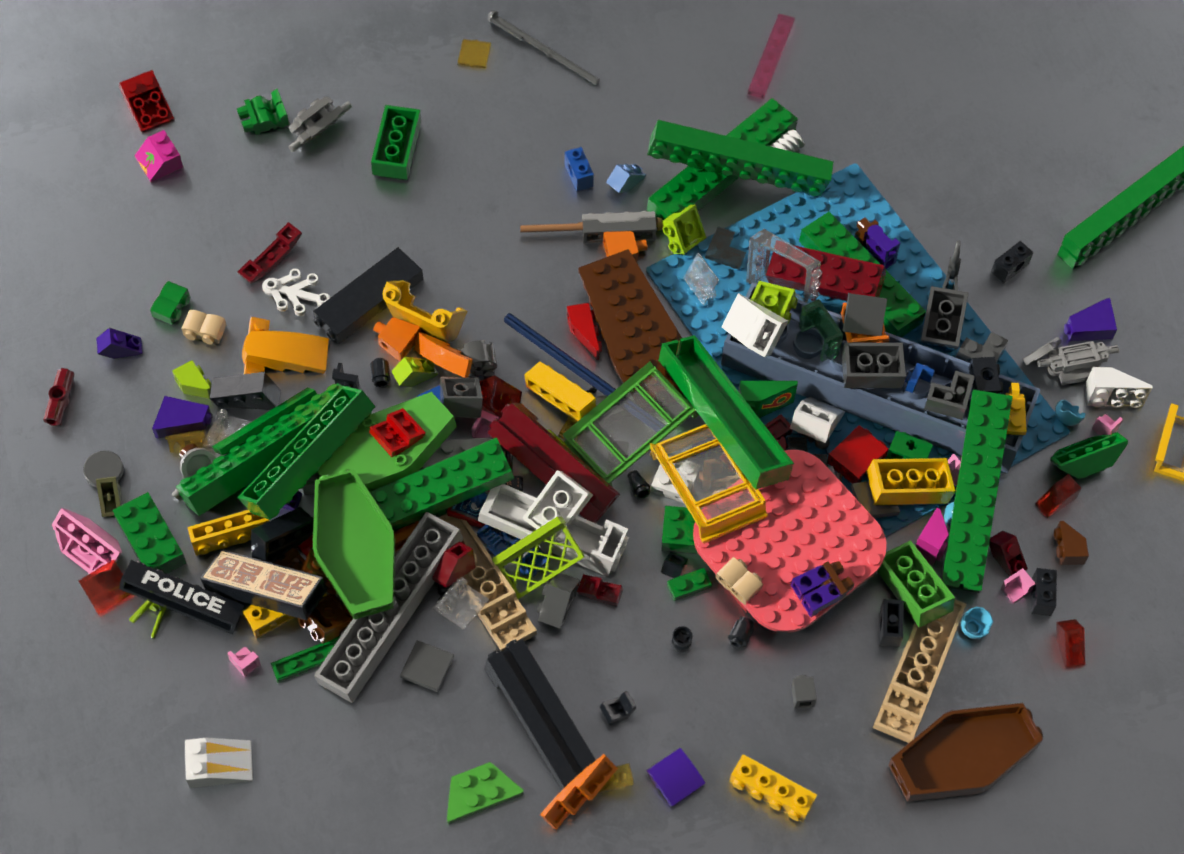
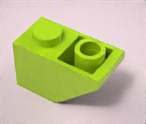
(413, 371)
(191, 380)

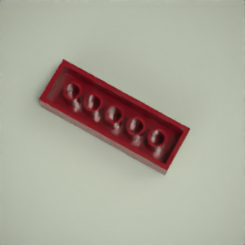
(838, 276)

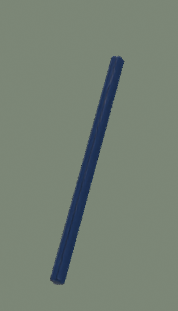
(559, 354)

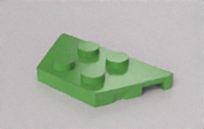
(479, 790)

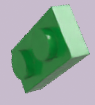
(689, 584)

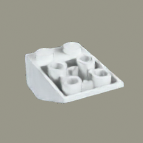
(754, 325)
(1115, 389)
(816, 419)

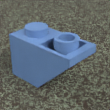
(625, 177)

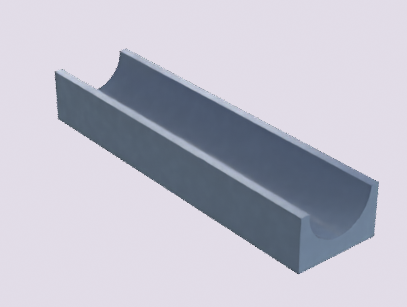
(798, 359)

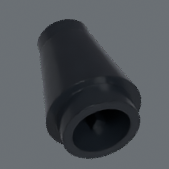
(639, 486)

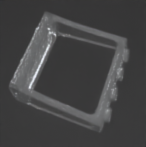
(758, 262)

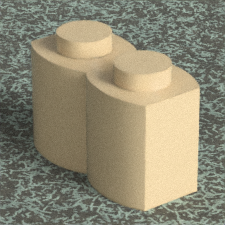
(204, 327)
(739, 580)

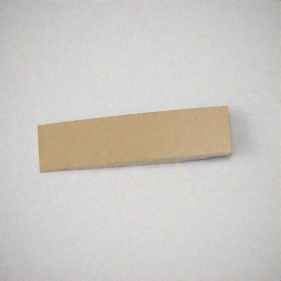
(503, 613)
(917, 675)

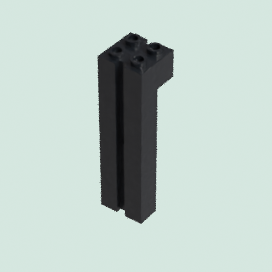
(539, 711)

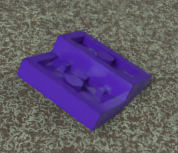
(675, 776)

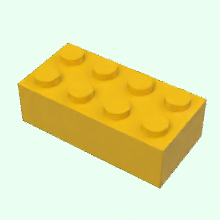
(910, 481)

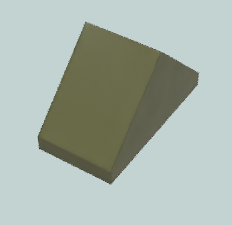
(109, 495)

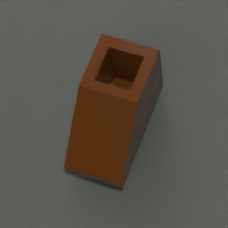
(1071, 546)

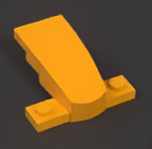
(282, 350)

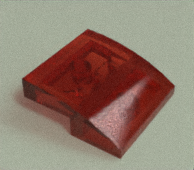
(103, 586)

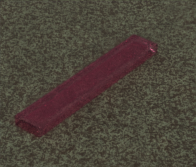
(771, 56)

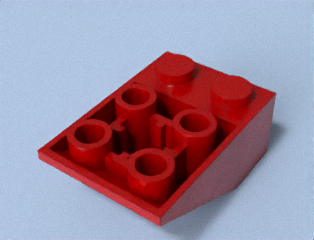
(146, 100)

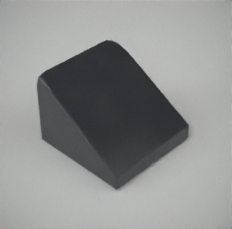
(674, 565)

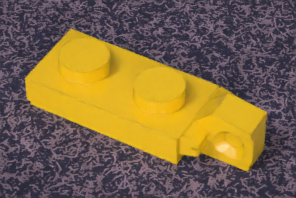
(1017, 416)

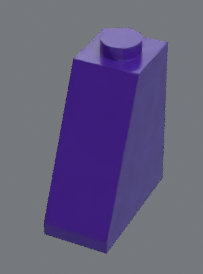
(1092, 323)
(180, 417)

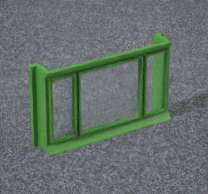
(627, 422)

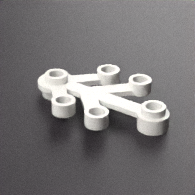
(293, 291)

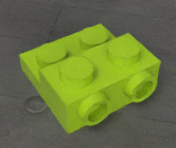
(684, 230)
(775, 298)

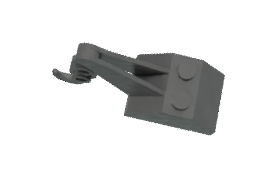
(946, 309)

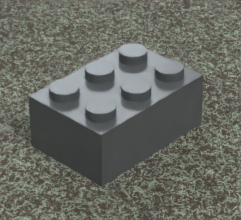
(873, 365)

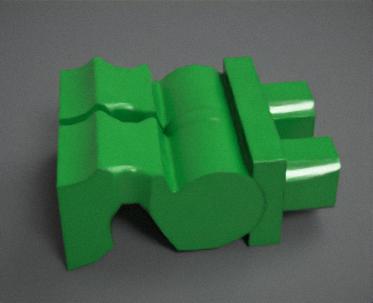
(263, 113)

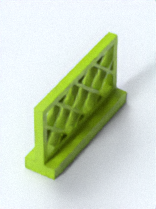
(534, 540)

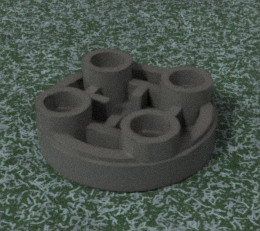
(102, 465)

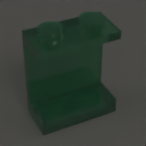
(816, 315)

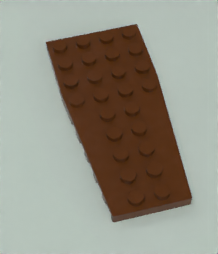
(628, 314)

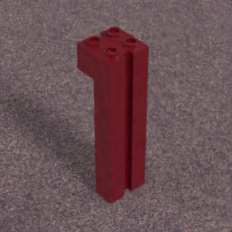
(545, 454)

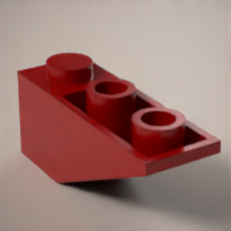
(582, 327)

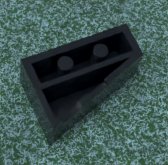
(245, 391)
(279, 535)

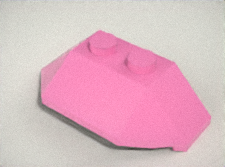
(84, 540)

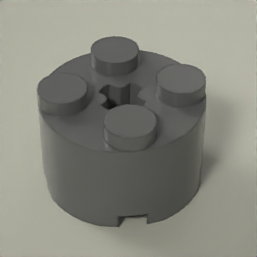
(483, 357)

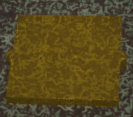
(474, 53)

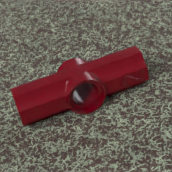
(56, 406)

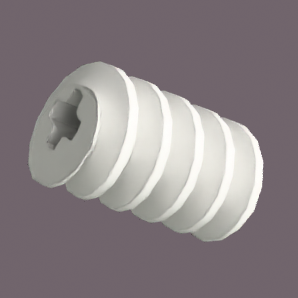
(790, 141)

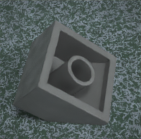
(461, 396)

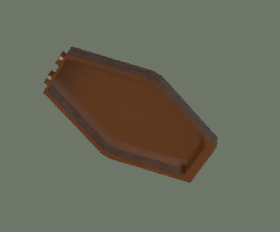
(965, 752)

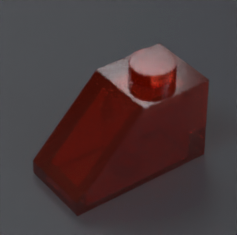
(1058, 496)
(1071, 642)

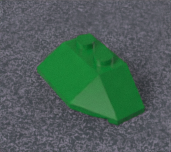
(1090, 455)

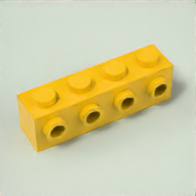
(559, 391)
(224, 531)
(264, 620)
(772, 788)

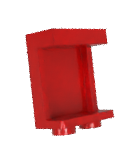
(856, 453)

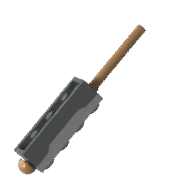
(593, 225)

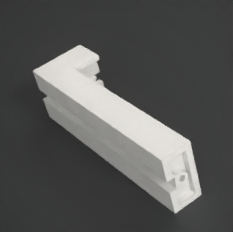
(599, 544)

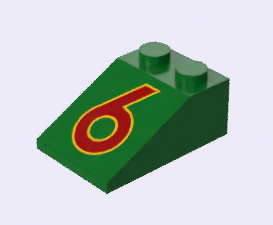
(768, 396)

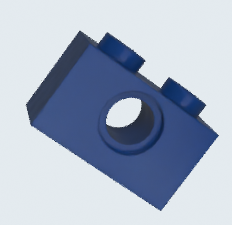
(579, 169)

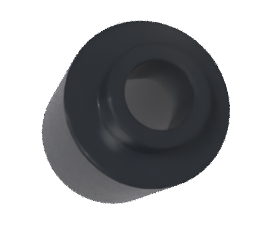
(380, 372)
(741, 632)

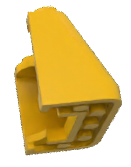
(441, 324)

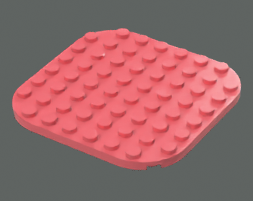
(807, 524)

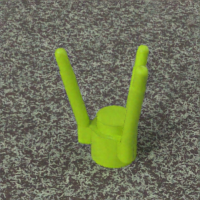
(154, 607)

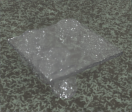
(701, 279)
(222, 428)
(460, 603)

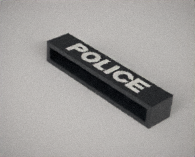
(181, 596)

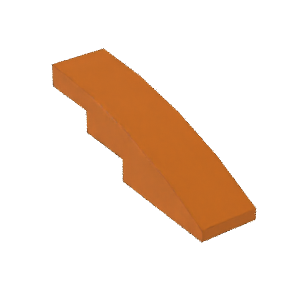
(443, 355)
(580, 789)

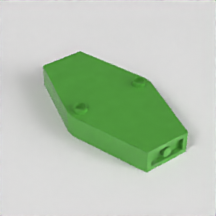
(370, 459)
(354, 544)

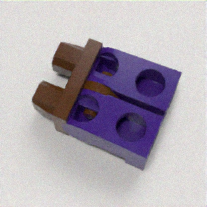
(877, 242)
(821, 587)

